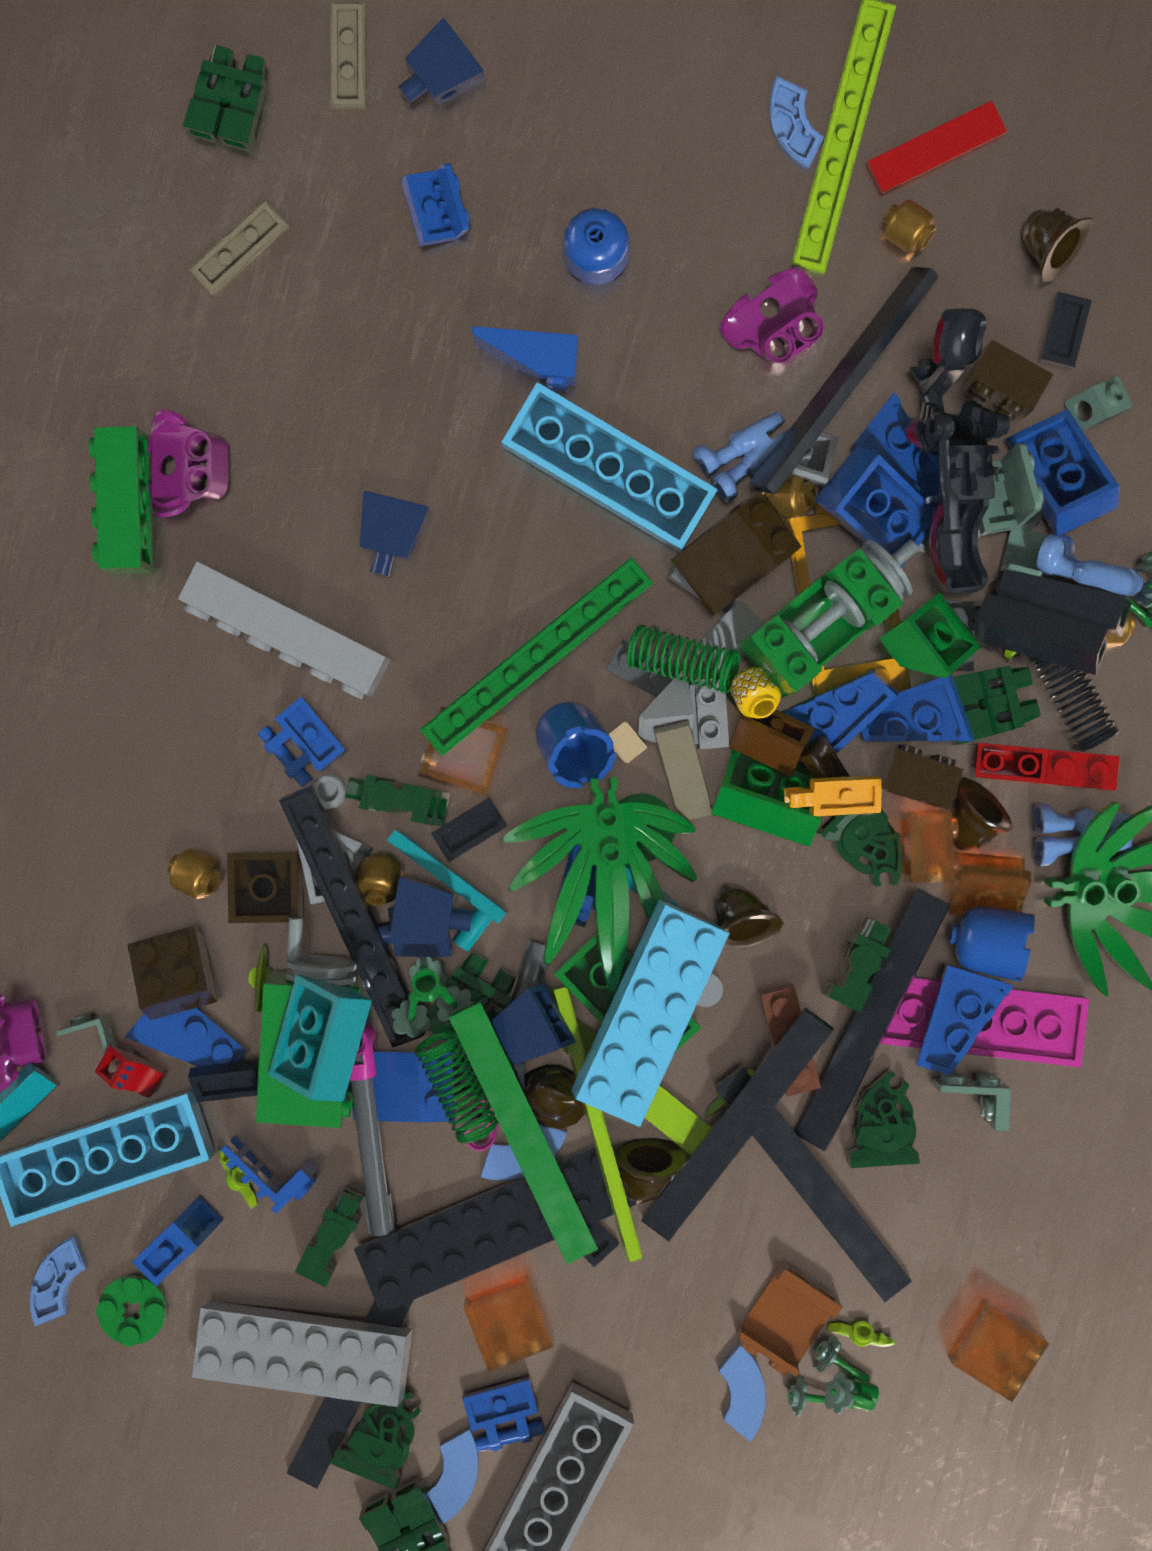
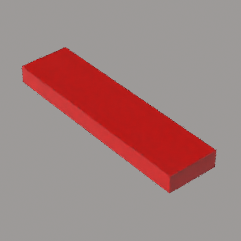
(936, 147)

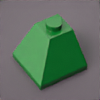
(931, 639)

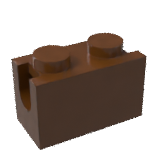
(773, 740)

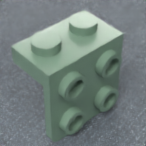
(1014, 492)

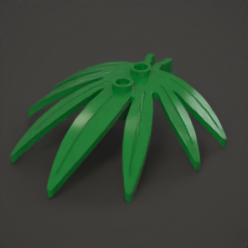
(608, 842)
(1105, 889)

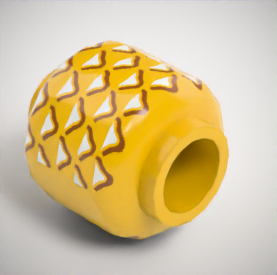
(755, 692)

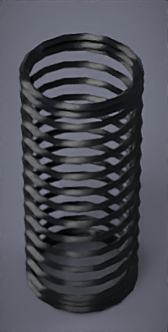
(1097, 738)

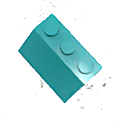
(319, 1038)

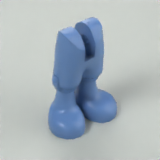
(750, 442)
(1058, 559)
(1049, 821)

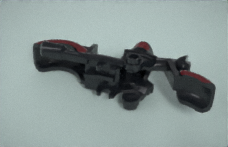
(962, 449)

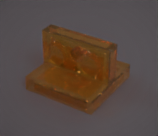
(989, 882)

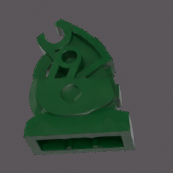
(868, 837)
(880, 1131)
(377, 1445)

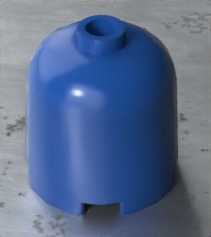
(599, 260)
(574, 744)
(993, 941)

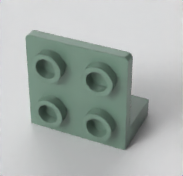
(994, 1099)

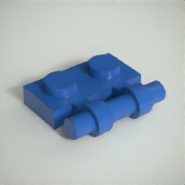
(310, 736)
(500, 1405)

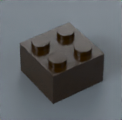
(1006, 381)
(921, 778)
(264, 886)
(172, 973)

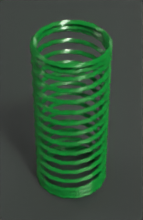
(730, 659)
(436, 1052)

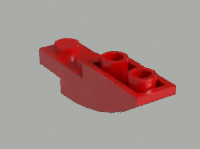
(1047, 766)

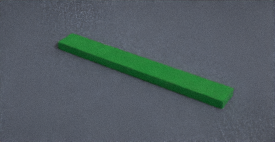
(535, 657)
(522, 1132)

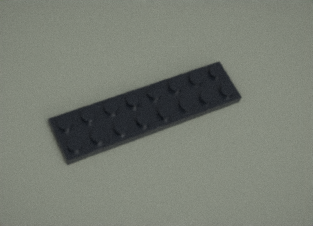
(474, 1234)

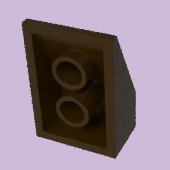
(736, 552)

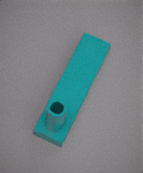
(486, 908)
(23, 1096)

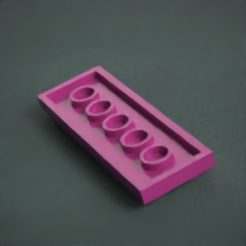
(1024, 1028)

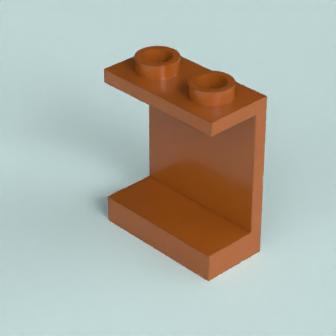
(786, 1319)

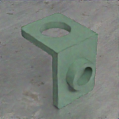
(1105, 400)
(1022, 551)
(85, 1021)

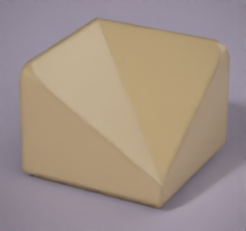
(626, 742)

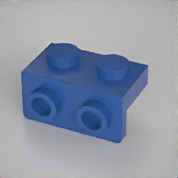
(435, 205)

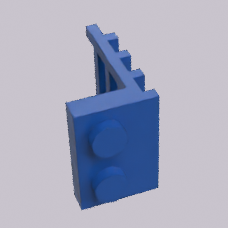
(274, 1187)

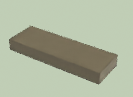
(348, 56)
(239, 248)
(684, 770)

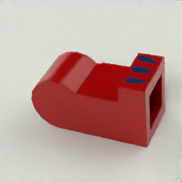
(132, 1073)

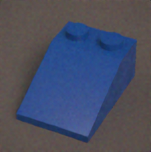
(538, 355)
(1069, 472)
(876, 502)
(404, 1090)

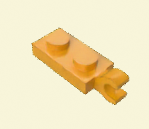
(838, 795)

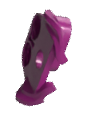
(748, 328)
(175, 437)
(19, 1038)

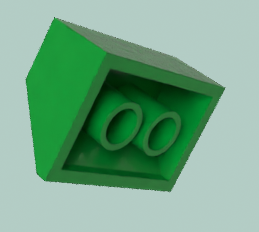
(755, 798)

